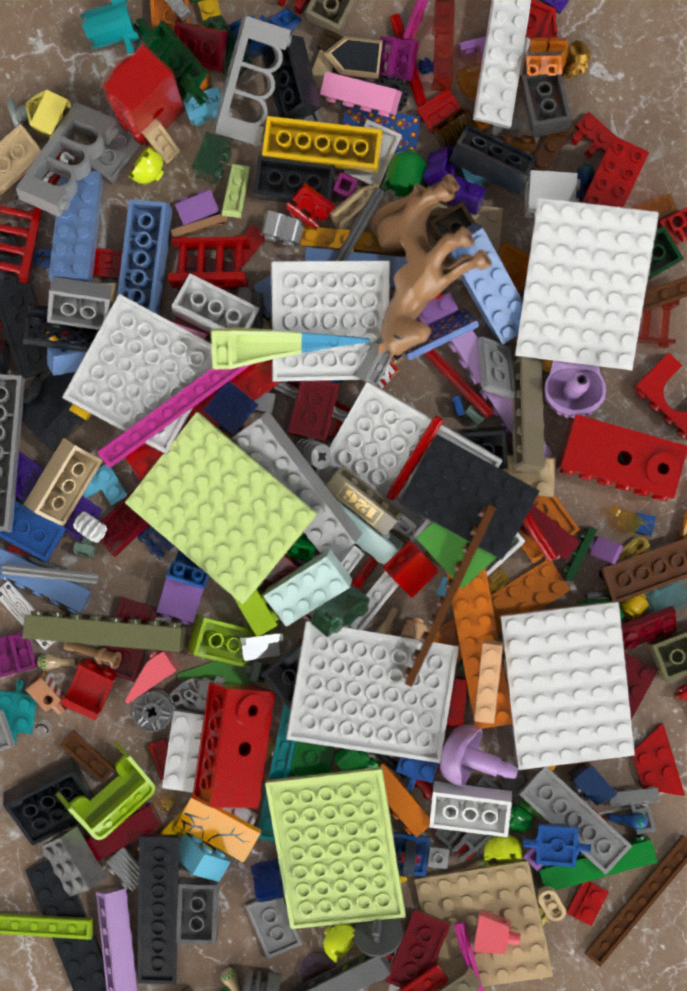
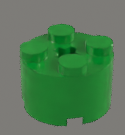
(354, 759)

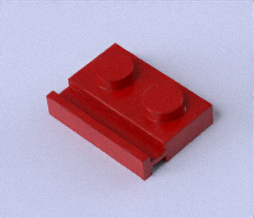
(438, 109)
(107, 263)
(587, 902)

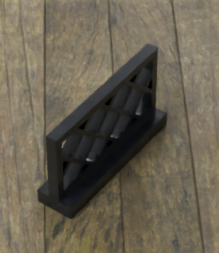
(38, 316)

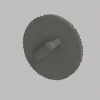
(378, 937)

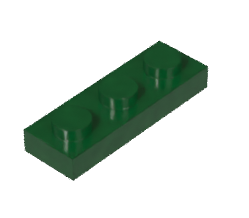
(570, 569)

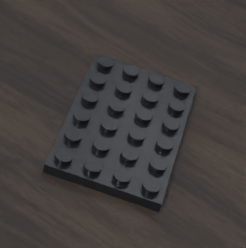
(454, 487)

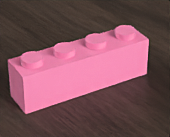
(360, 93)

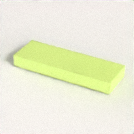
(236, 191)

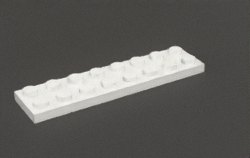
(501, 62)

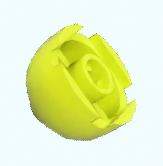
(147, 167)
(503, 849)
(338, 940)

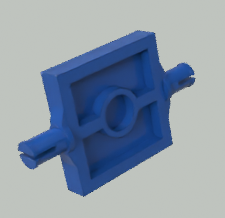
(416, 770)
(557, 845)

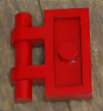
(313, 202)

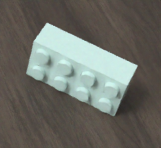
(308, 587)

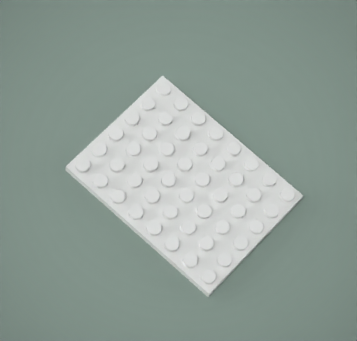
(586, 283)
(381, 438)
(567, 685)
(356, 694)

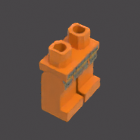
(546, 59)

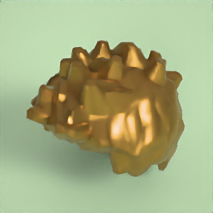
(577, 61)

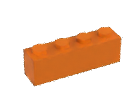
(404, 804)

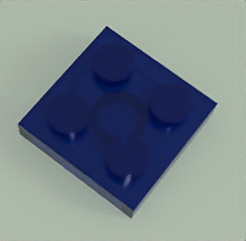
(231, 407)

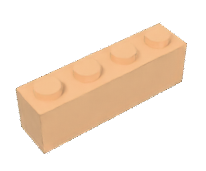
(488, 681)

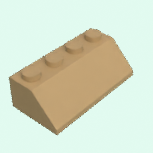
(63, 482)

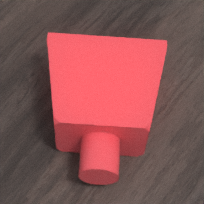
(494, 934)

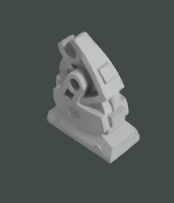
(194, 691)

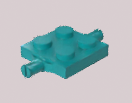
(18, 709)

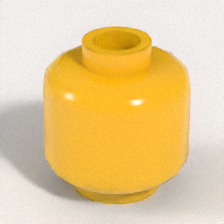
(634, 607)

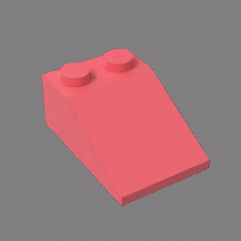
(158, 668)

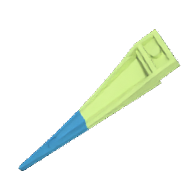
(246, 346)

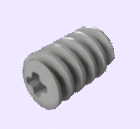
(314, 452)

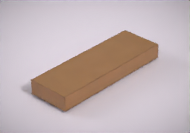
(200, 226)

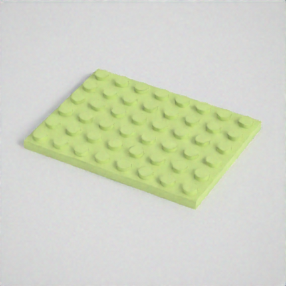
(221, 508)
(336, 848)

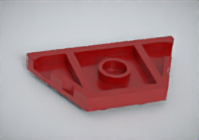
(541, 21)
(656, 763)

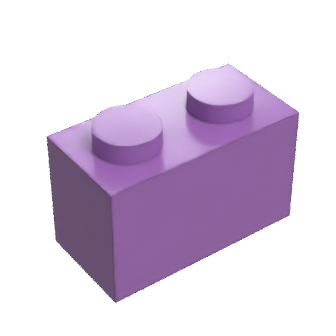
(197, 207)
(438, 310)

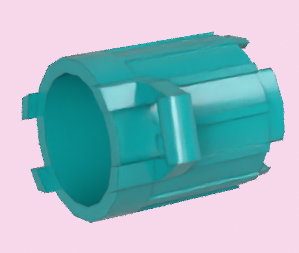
(109, 25)

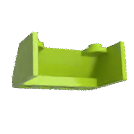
(115, 801)

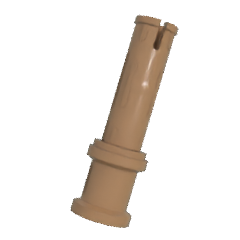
(100, 655)

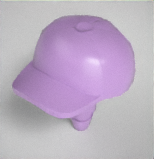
(574, 388)
(462, 754)

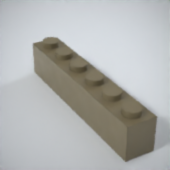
(528, 415)

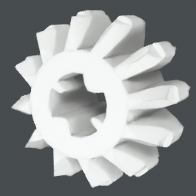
(90, 527)

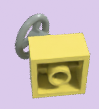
(43, 111)

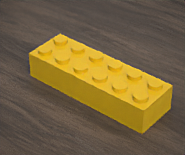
(324, 143)

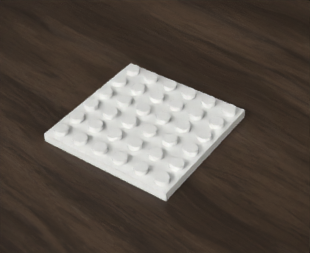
(329, 300)
(138, 367)

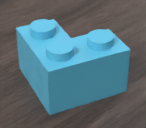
(202, 859)

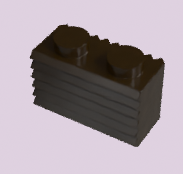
(451, 128)

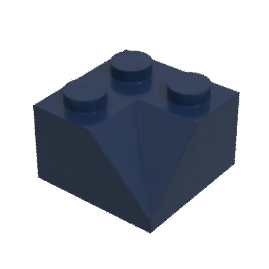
(590, 781)

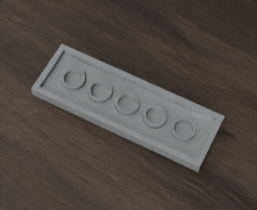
(564, 807)

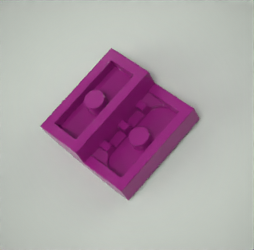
(398, 58)
(15, 655)

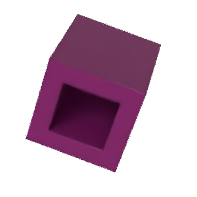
(344, 186)

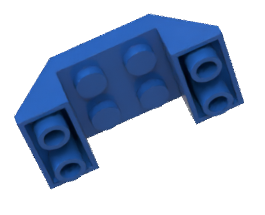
(187, 572)

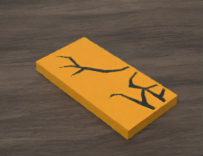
(219, 829)

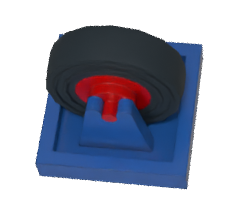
(411, 853)

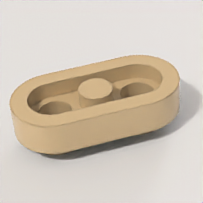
(550, 902)

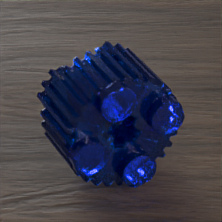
(267, 881)

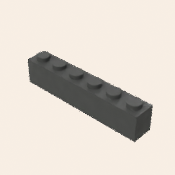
(349, 976)

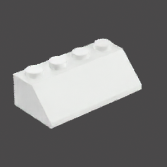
(211, 306)
(471, 809)

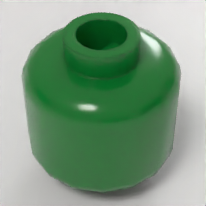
(520, 819)

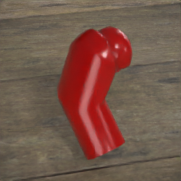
(426, 788)

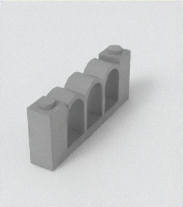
(266, 33)
(56, 198)

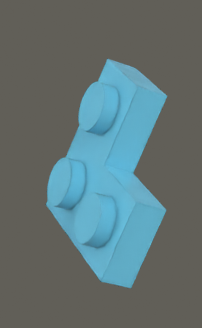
(107, 481)

